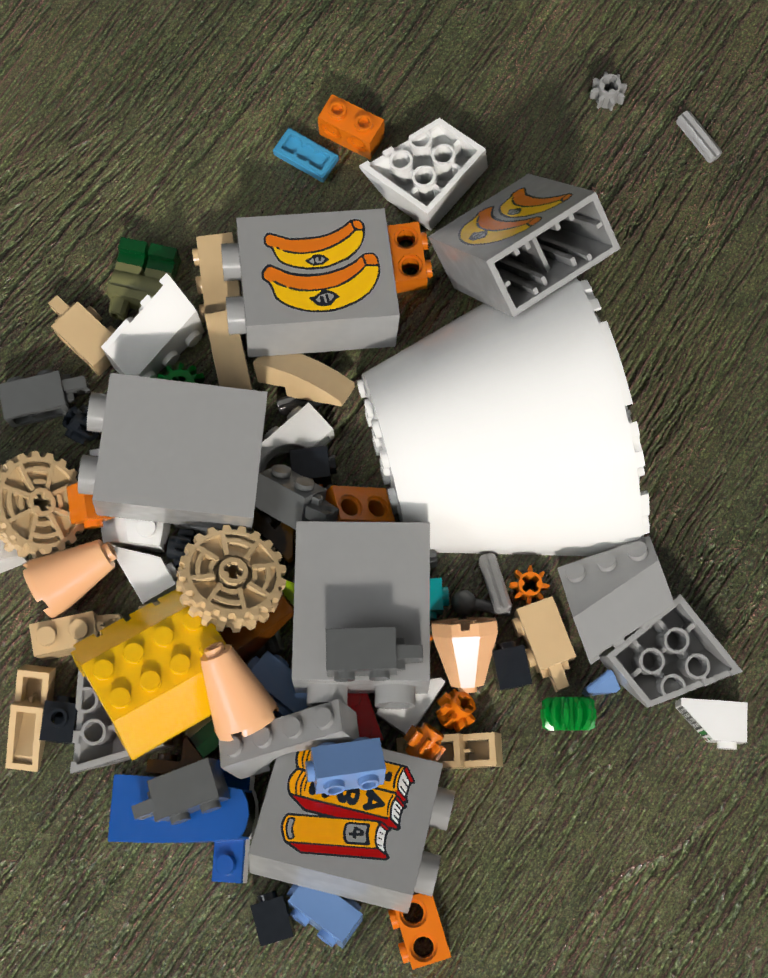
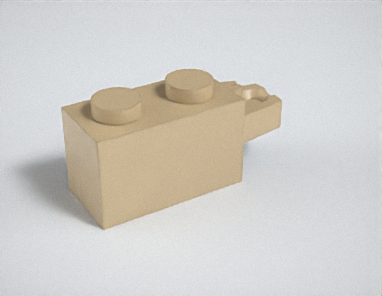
(82, 332)
(57, 636)
(545, 640)

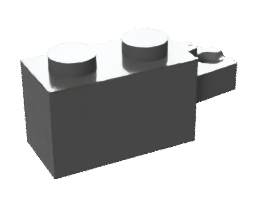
(40, 396)
(292, 497)
(367, 653)
(184, 792)

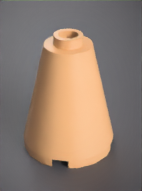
(68, 574)
(234, 693)

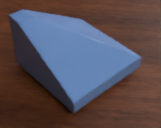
(603, 684)

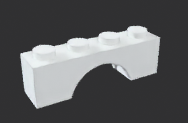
(302, 430)

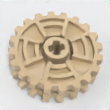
(38, 527)
(208, 584)

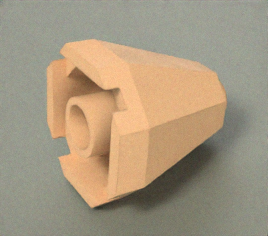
(465, 649)

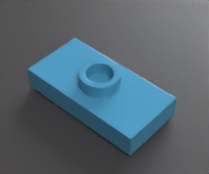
(305, 155)

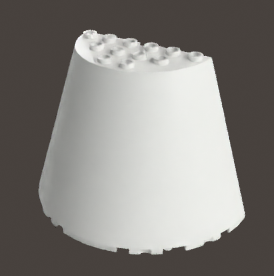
(512, 432)

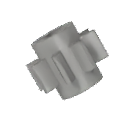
(608, 91)

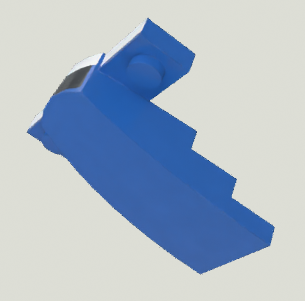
(227, 827)

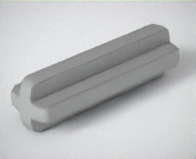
(698, 136)
(495, 583)

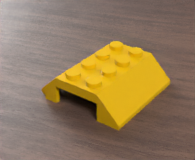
(149, 672)

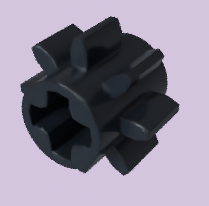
(76, 423)
(177, 544)

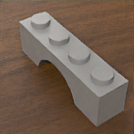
(288, 734)

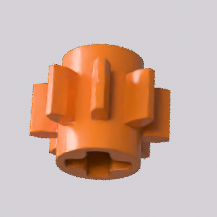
(528, 577)
(456, 710)
(424, 742)

